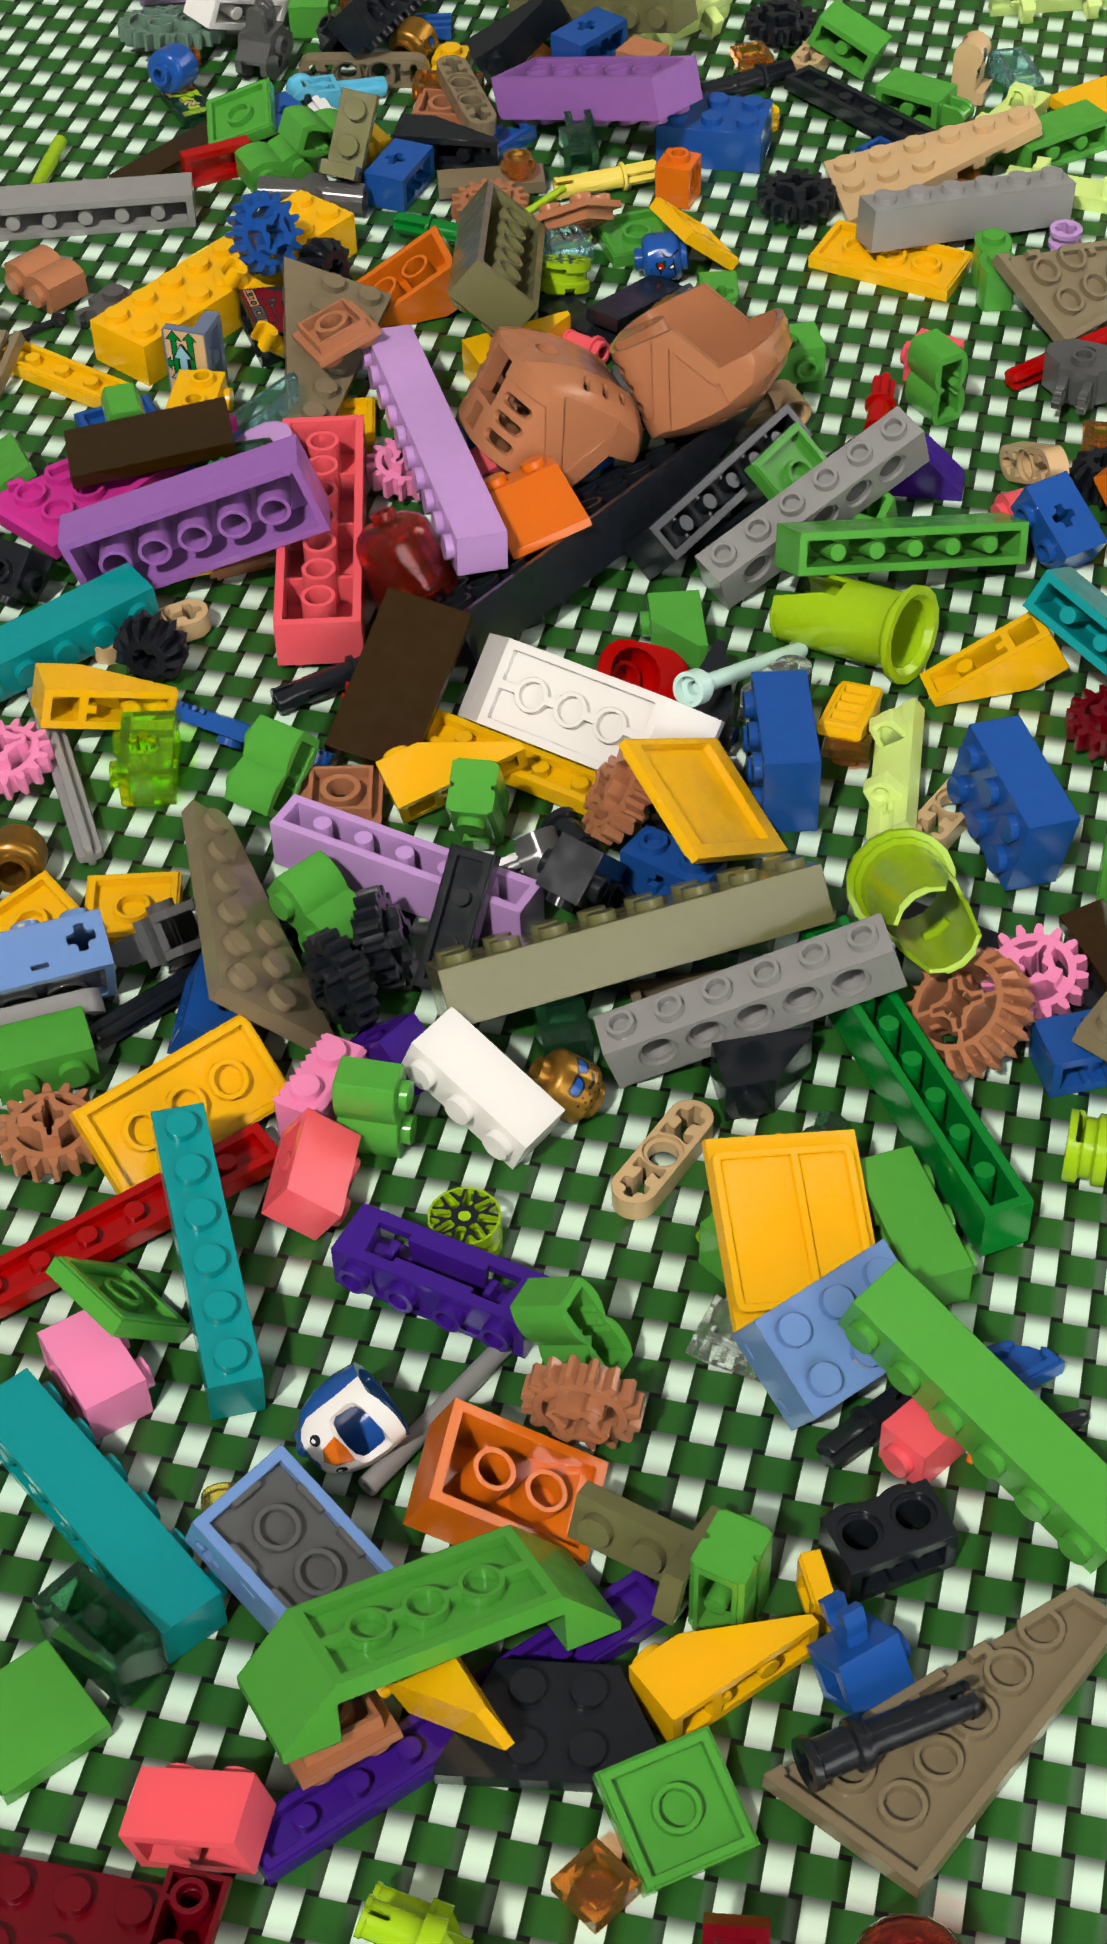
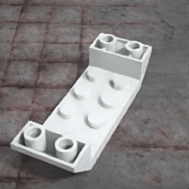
(570, 705)

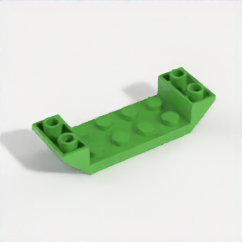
(410, 1623)

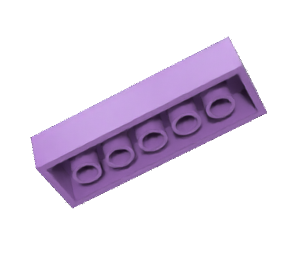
(611, 86)
(200, 517)

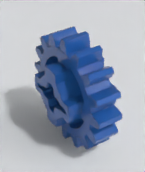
(263, 233)

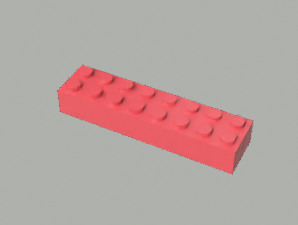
(320, 578)

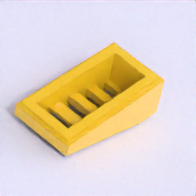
(850, 711)

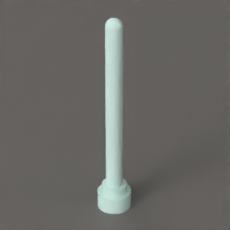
(697, 686)

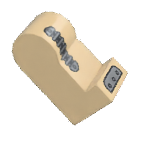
(970, 68)

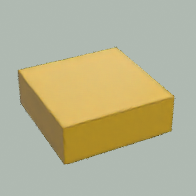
(812, 1585)

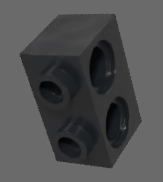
(893, 1552)

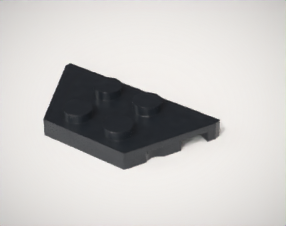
(563, 1727)

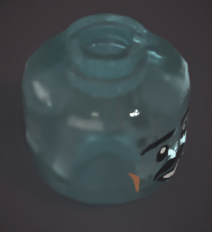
(568, 241)

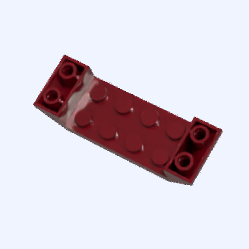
(81, 1906)

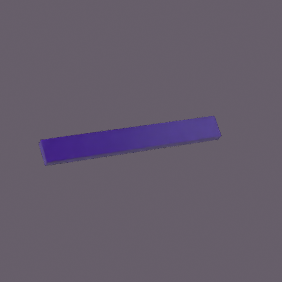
(325, 1813)

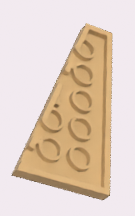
(929, 157)

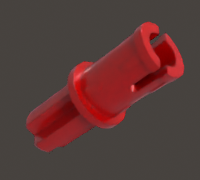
(880, 399)

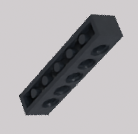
(369, 22)
(706, 500)

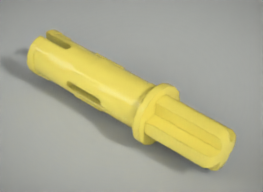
(607, 178)

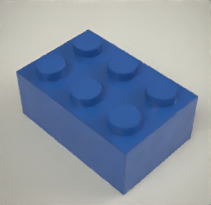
(723, 128)
(782, 749)
(1012, 803)

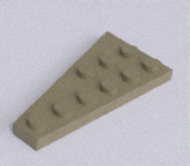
(1061, 286)
(304, 294)
(241, 939)
(932, 1792)

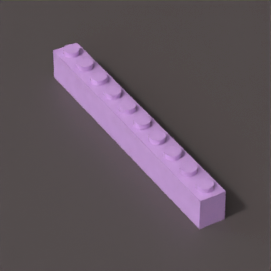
(435, 453)

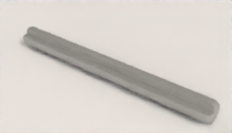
(72, 797)

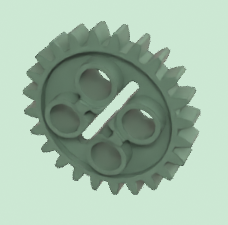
(164, 25)

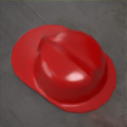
(642, 665)

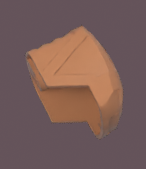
(699, 361)
(548, 401)

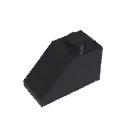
(759, 1071)

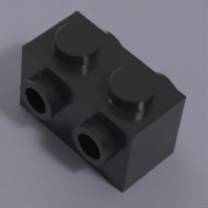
(579, 875)

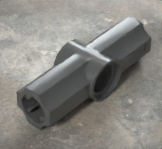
(344, 194)

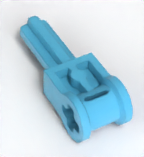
(329, 88)

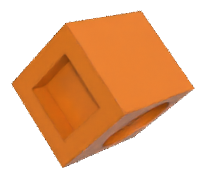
(678, 177)

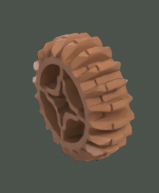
(983, 1021)

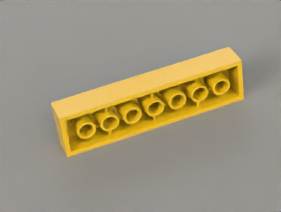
(130, 331)

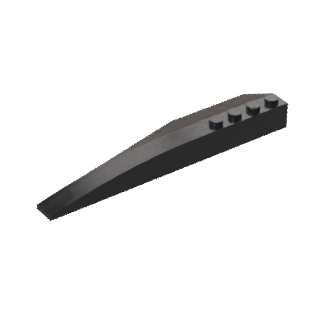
(618, 508)

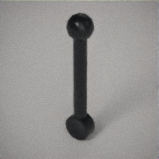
(57, 320)

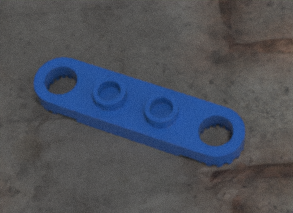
(229, 730)

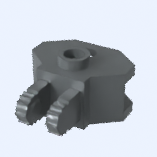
(263, 43)
(1076, 374)
(162, 937)

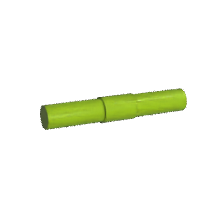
(50, 160)

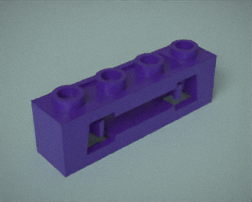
(431, 1277)

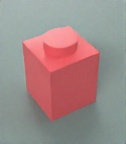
(914, 1447)

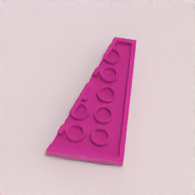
(34, 506)

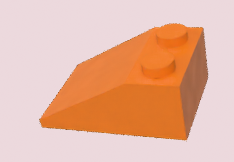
(416, 279)
(536, 505)
(496, 1473)

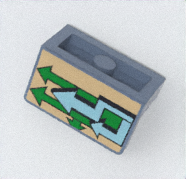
(194, 346)

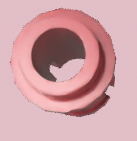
(595, 344)

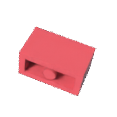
(312, 1175)
(198, 1818)

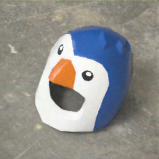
(349, 1422)

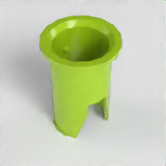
(861, 623)
(893, 873)

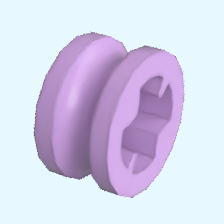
(1064, 233)

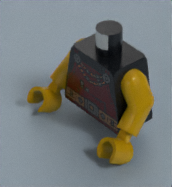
(259, 311)

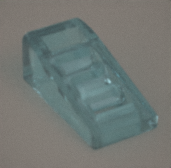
(1014, 65)
(270, 404)

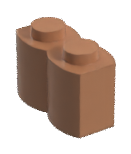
(45, 279)

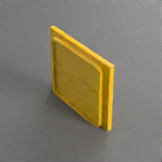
(702, 799)
(784, 1213)

